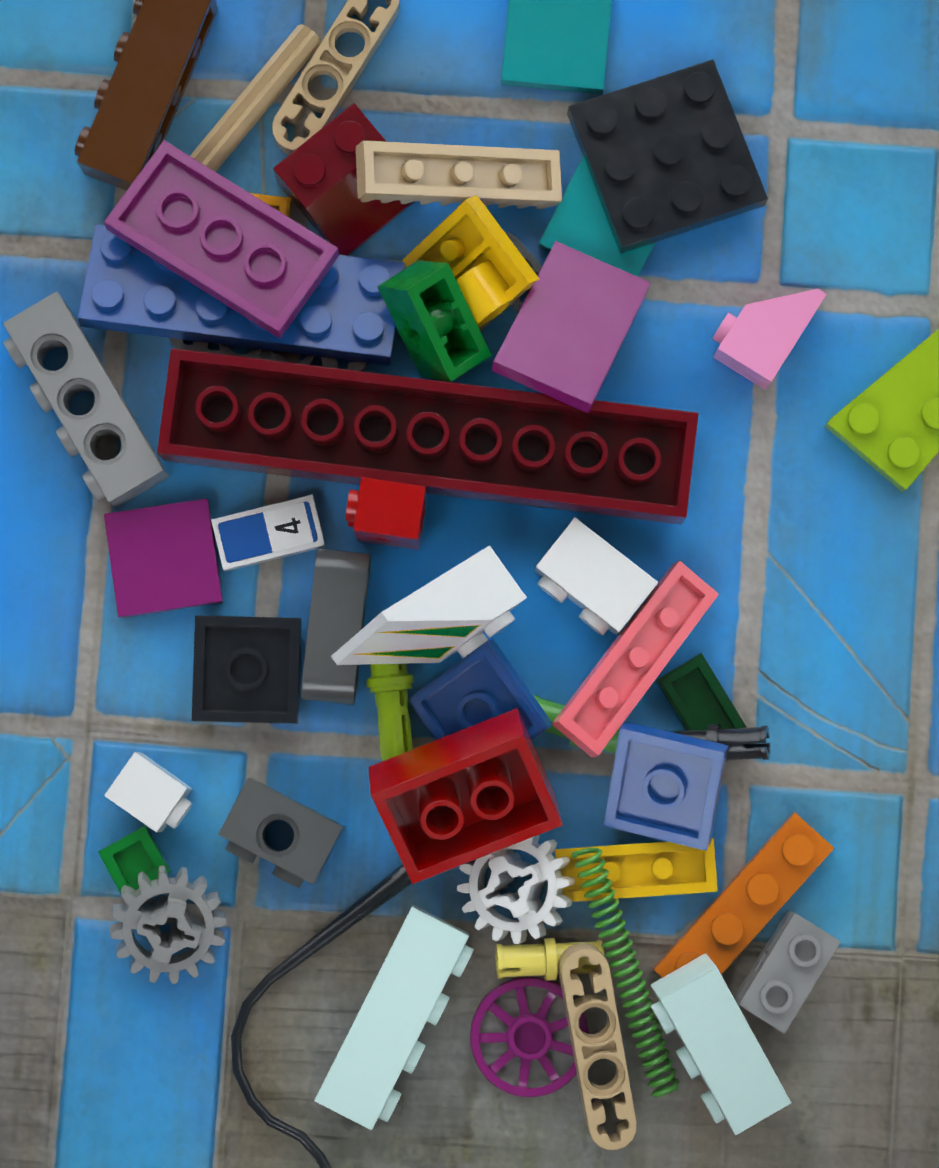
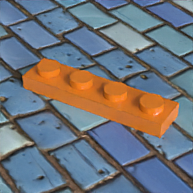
(750, 897)

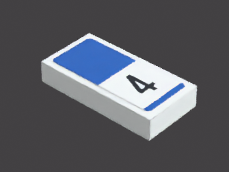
(268, 533)

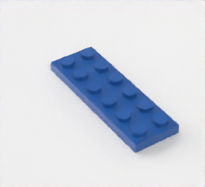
(140, 296)

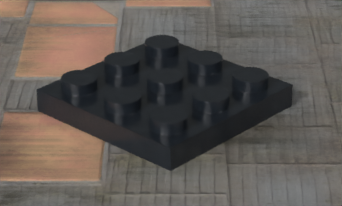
(667, 156)

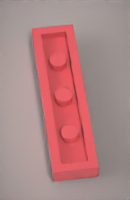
(635, 659)

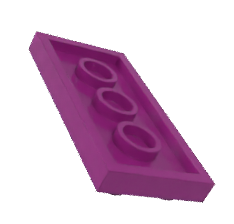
(221, 239)

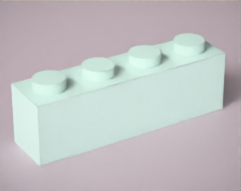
(392, 1018)

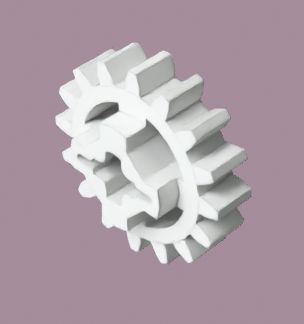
(524, 903)

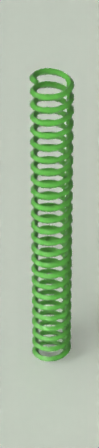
(619, 973)

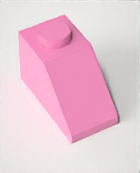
(765, 334)

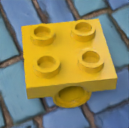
(481, 259)

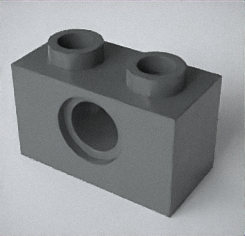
(257, 809)

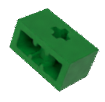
(434, 320)

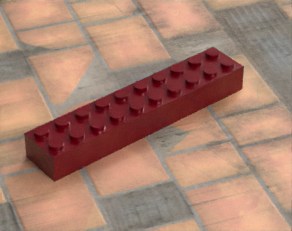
(427, 435)

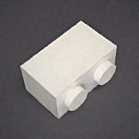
(594, 578)

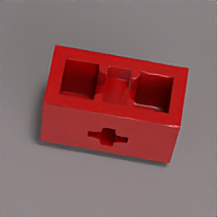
(387, 513)

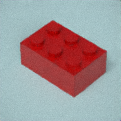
(464, 796)

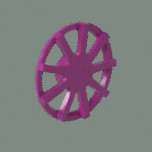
(527, 1037)

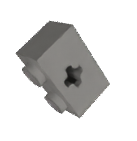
(786, 971)

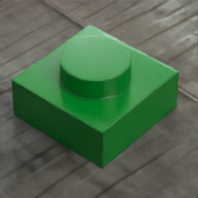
(131, 856)

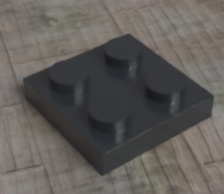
(246, 669)

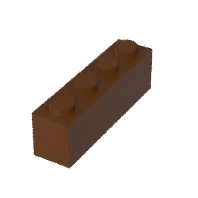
(144, 89)

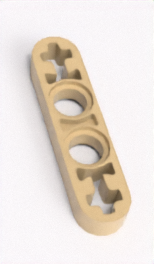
(331, 63)
(602, 1045)

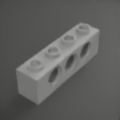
(51, 326)

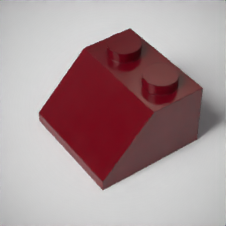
(324, 183)

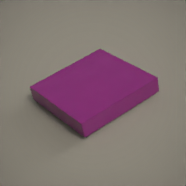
(163, 558)

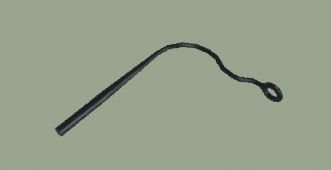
(377, 896)

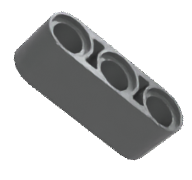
(334, 618)

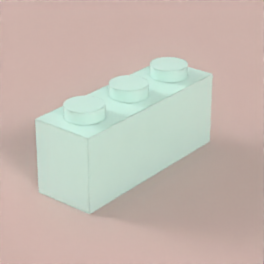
(718, 1045)

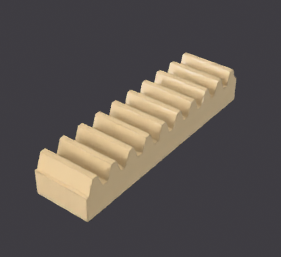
(456, 173)

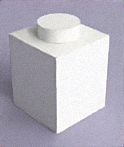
(150, 793)

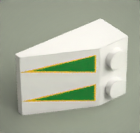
(440, 617)

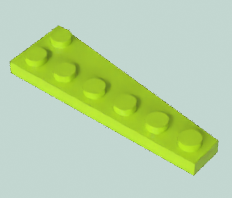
(896, 417)

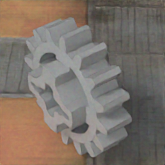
(149, 916)

